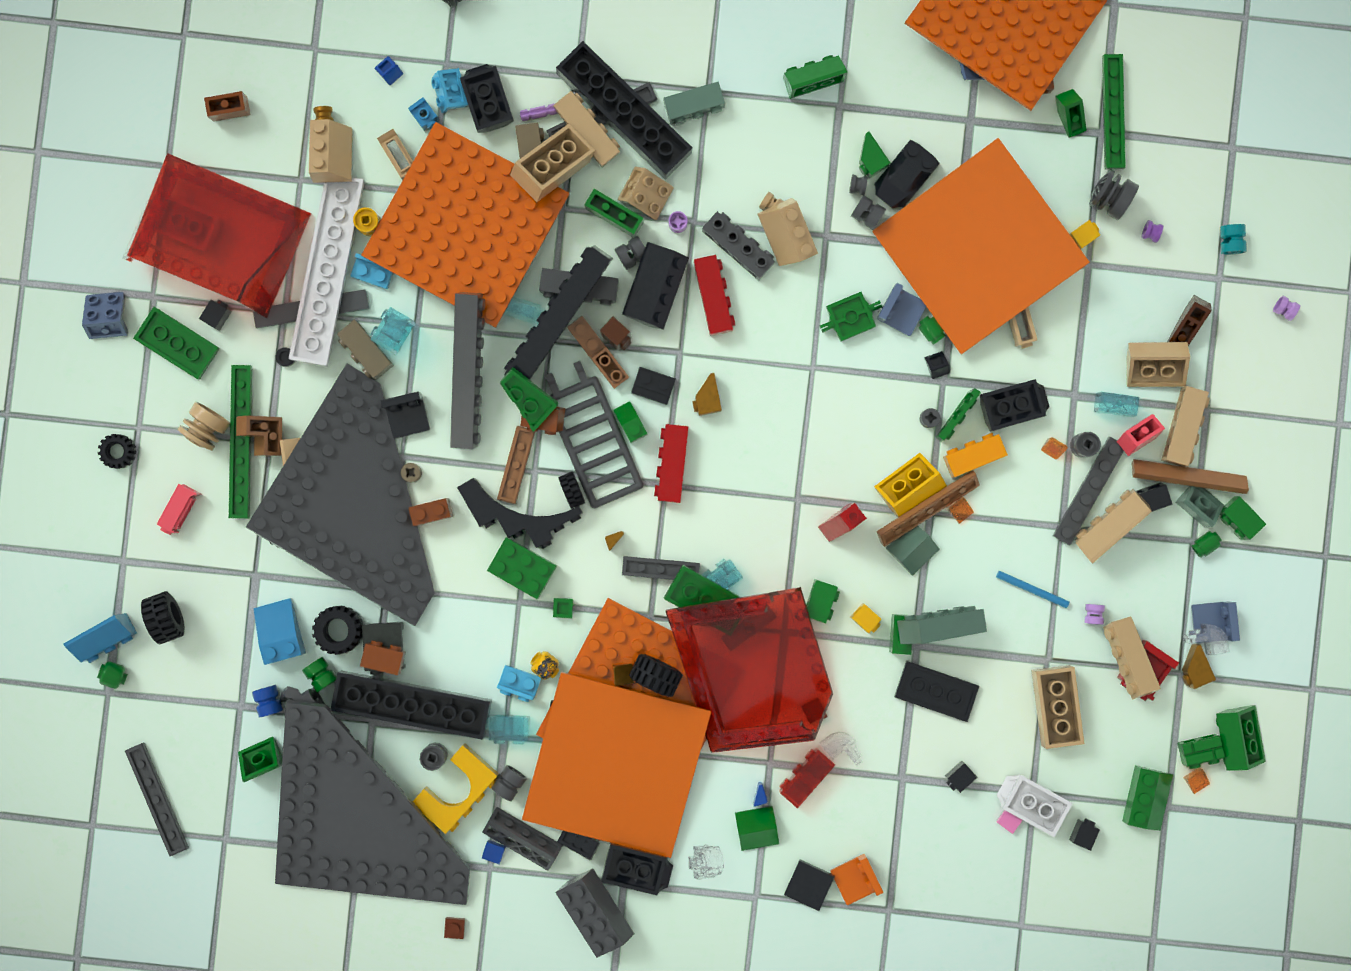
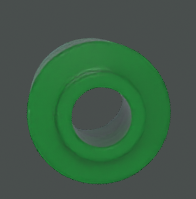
(931, 329)
(1206, 544)

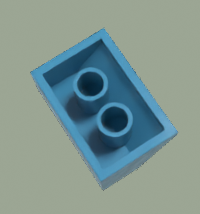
(101, 638)

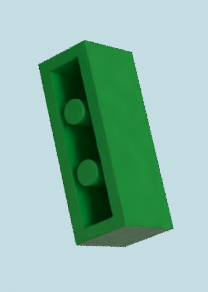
(614, 213)

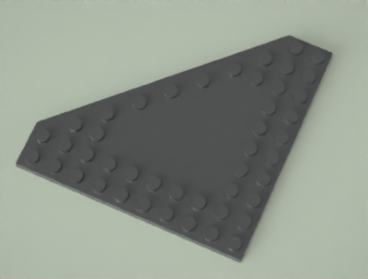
(347, 504)
(350, 823)

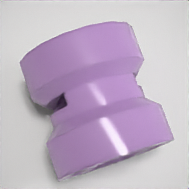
(677, 218)
(1286, 308)
(1094, 609)

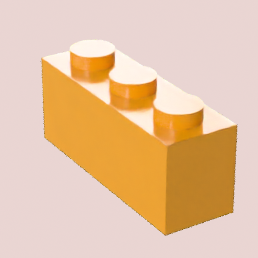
(974, 455)

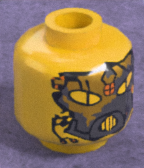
(544, 665)

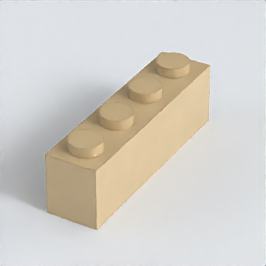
(582, 120)
(1185, 426)
(1131, 658)

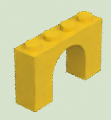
(445, 814)

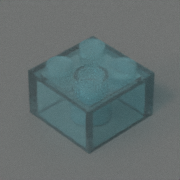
(392, 330)

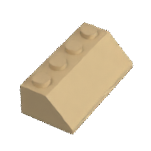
(1113, 525)

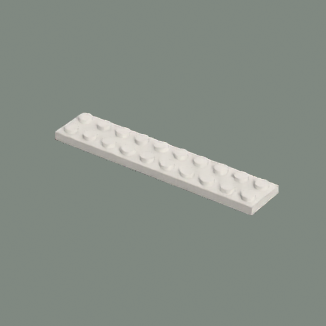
(326, 272)

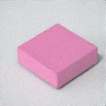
(1009, 821)

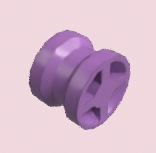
(1152, 231)

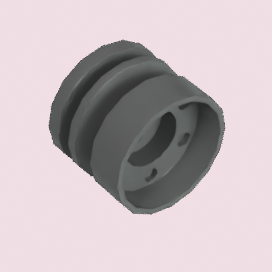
(1113, 194)

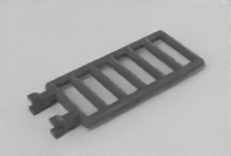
(615, 433)

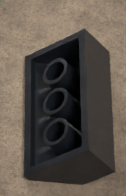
(655, 286)

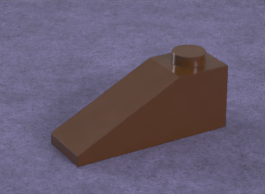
(1190, 320)

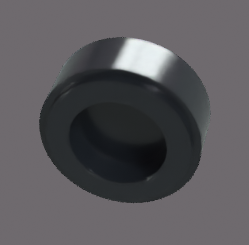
(282, 357)

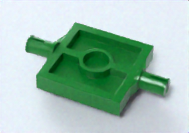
(850, 316)

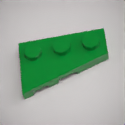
(530, 399)
(958, 415)

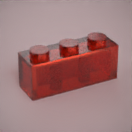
(806, 777)

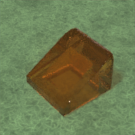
(1053, 448)
(960, 510)
(1197, 780)

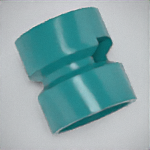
(1233, 239)

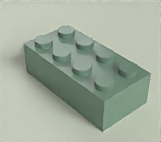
(941, 625)

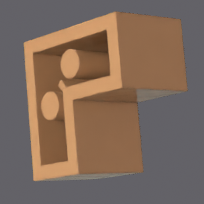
(266, 433)

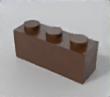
(616, 334)

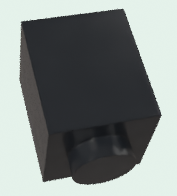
(215, 314)
(960, 777)
(1084, 833)

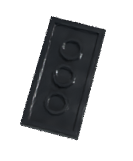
(936, 691)

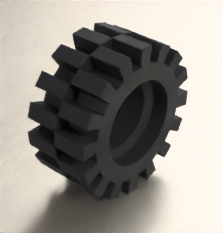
(106, 446)
(571, 490)

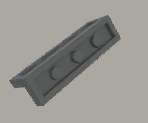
(524, 836)

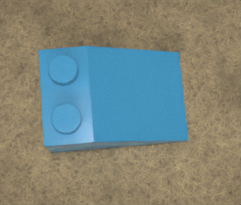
(278, 631)

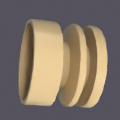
(203, 426)

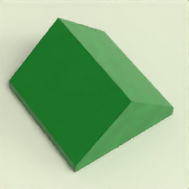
(259, 759)
(757, 828)

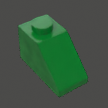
(1071, 112)
(872, 157)
(630, 422)

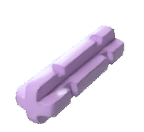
(537, 112)

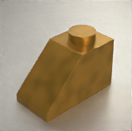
(707, 397)
(1197, 668)

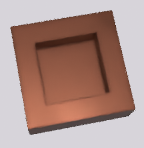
(454, 928)

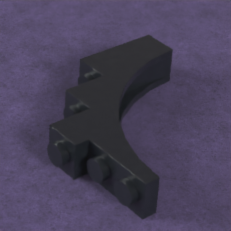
(487, 510)

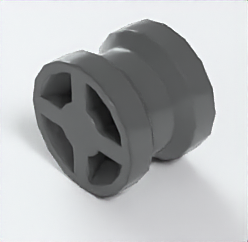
(858, 184)
(925, 418)

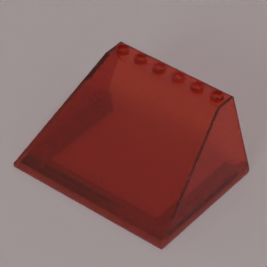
(217, 234)
(754, 669)

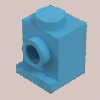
(418, 108)

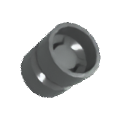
(871, 219)
(637, 249)
(1085, 444)
(433, 756)
(508, 784)

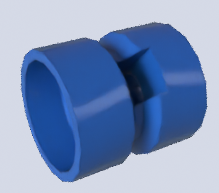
(267, 701)

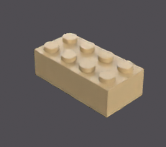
(552, 162)
(1057, 707)

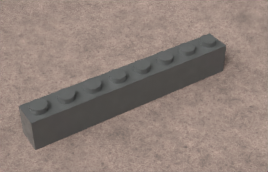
(466, 370)

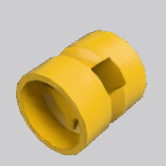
(366, 221)

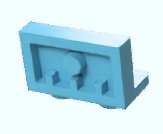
(449, 90)
(370, 272)
(518, 683)

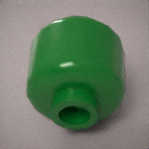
(112, 675)

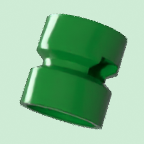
(319, 674)

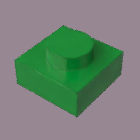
(563, 608)

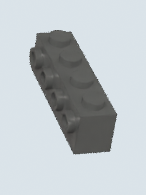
(738, 246)

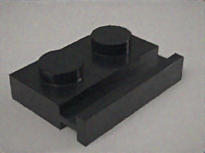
(653, 385)

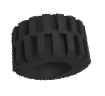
(162, 617)
(322, 635)
(655, 675)

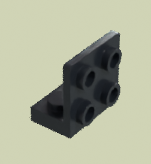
(406, 414)

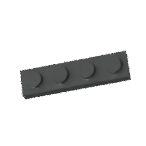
(654, 567)

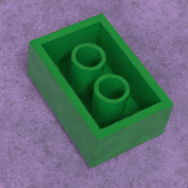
(522, 568)

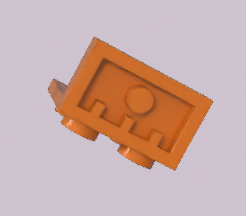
(856, 879)

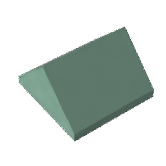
(1201, 505)
(913, 549)

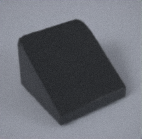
(937, 365)

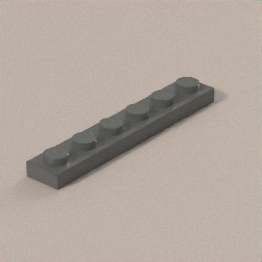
(1088, 491)

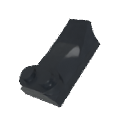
(486, 98)
(905, 175)
(1014, 404)
(636, 869)

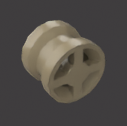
(413, 470)

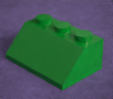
(814, 76)
(1240, 738)
(1147, 798)

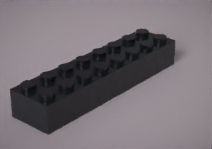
(624, 110)
(561, 311)
(411, 704)

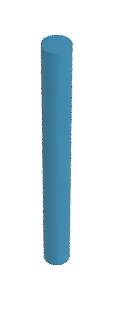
(1032, 589)

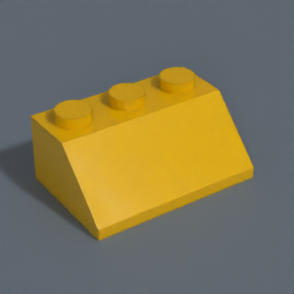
(910, 485)

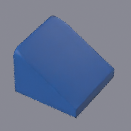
(389, 70)
(760, 796)
(493, 852)

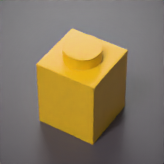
(1085, 234)
(866, 618)

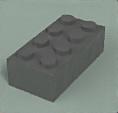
(594, 913)

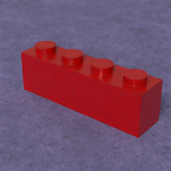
(713, 295)
(672, 464)

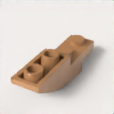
(597, 352)

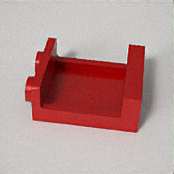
(1160, 663)

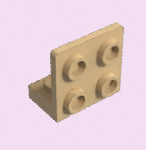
(646, 192)

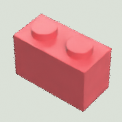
(1140, 434)

